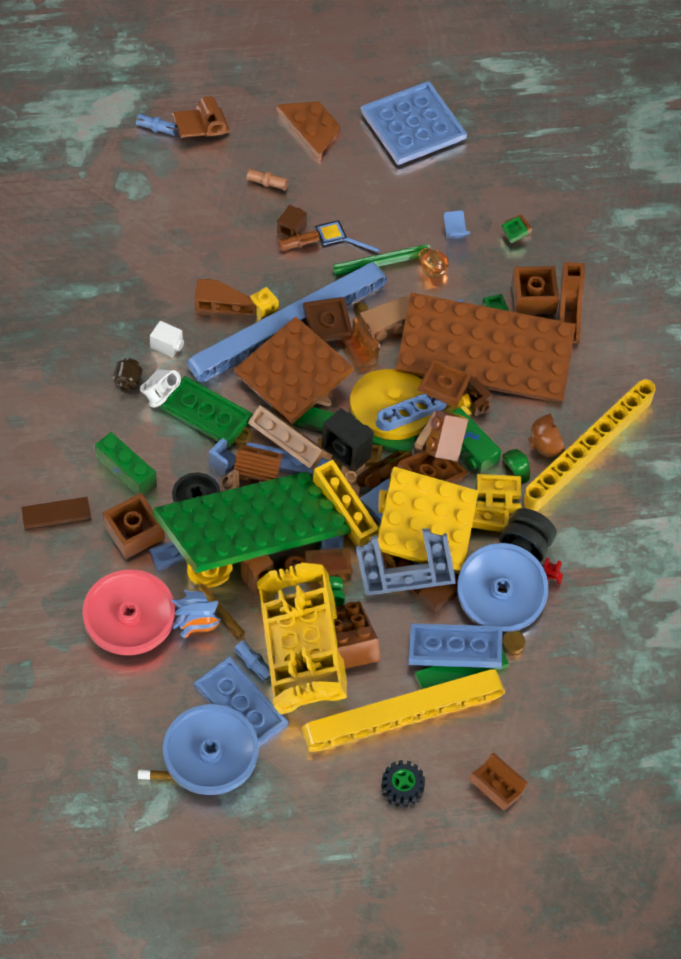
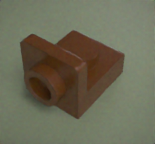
(480, 396)

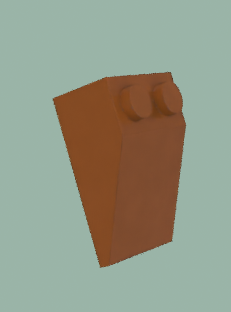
(434, 467)

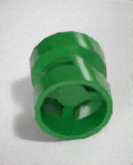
(337, 586)

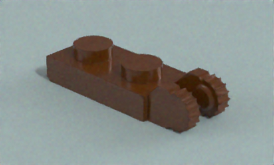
(381, 470)

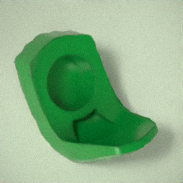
(518, 464)

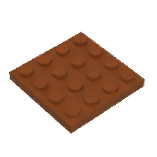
(293, 370)

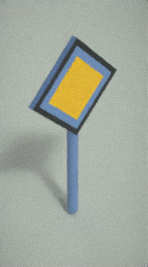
(334, 232)

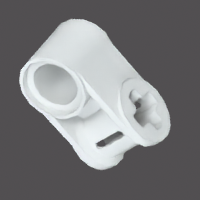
(160, 386)

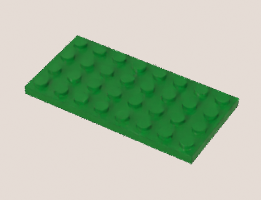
(250, 521)

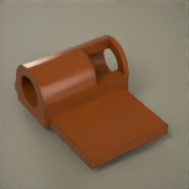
(205, 120)

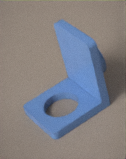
(455, 225)

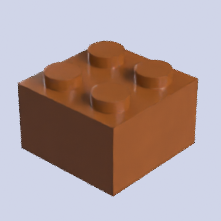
(535, 290)
(132, 526)

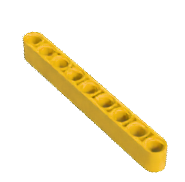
(580, 448)
(402, 710)

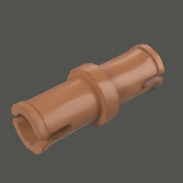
(267, 179)

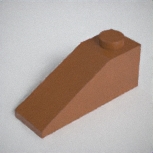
(220, 298)

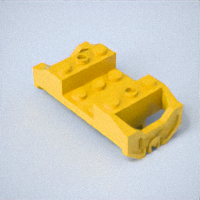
(301, 638)

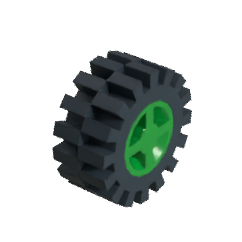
(400, 776)

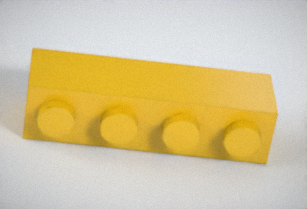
(346, 502)

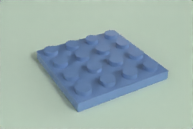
(413, 122)

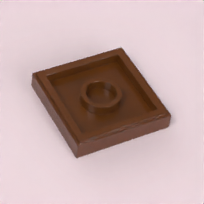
(328, 318)

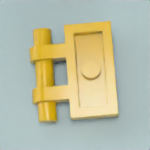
(499, 487)

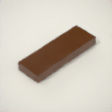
(56, 513)

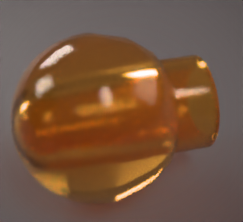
(433, 262)

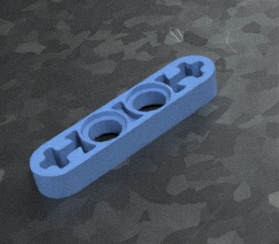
(409, 406)

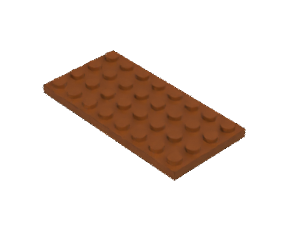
(494, 345)

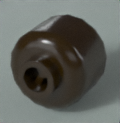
(127, 374)

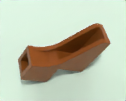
(571, 295)

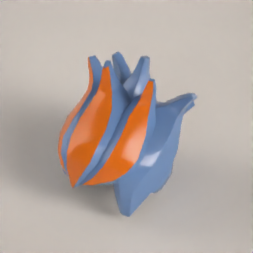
(195, 613)

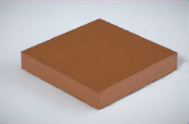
(444, 383)

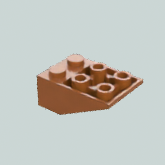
(355, 636)

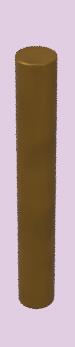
(223, 614)

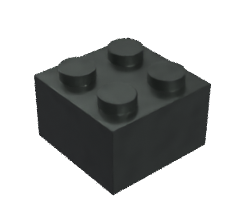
(347, 440)

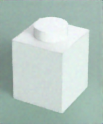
(166, 339)

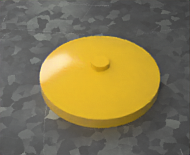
(381, 390)

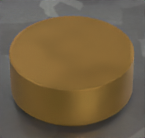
(244, 437)
(513, 642)

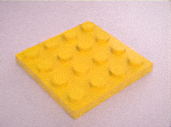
(428, 503)

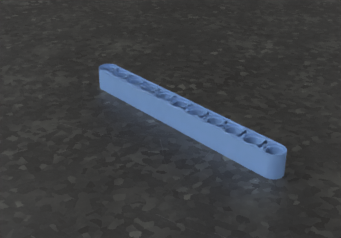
(242, 344)

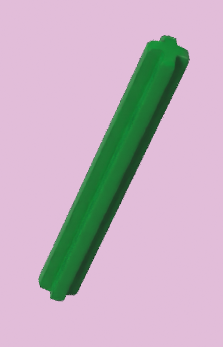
(380, 259)

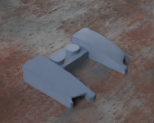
(434, 573)

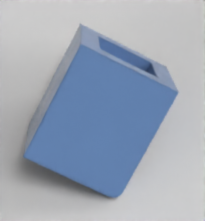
(221, 458)

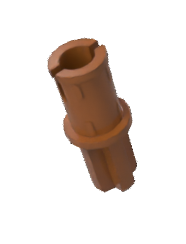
(298, 240)

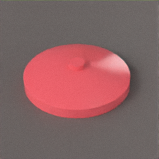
(128, 612)

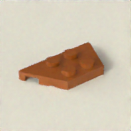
(311, 124)

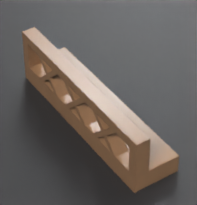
(288, 437)

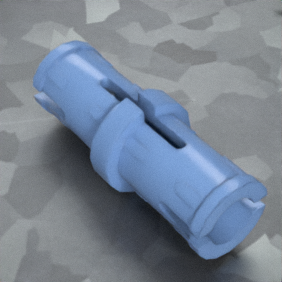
(156, 124)
(253, 661)

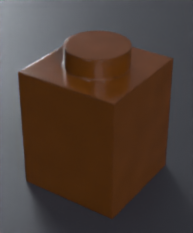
(291, 221)

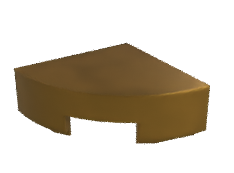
(360, 307)

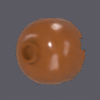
(546, 437)

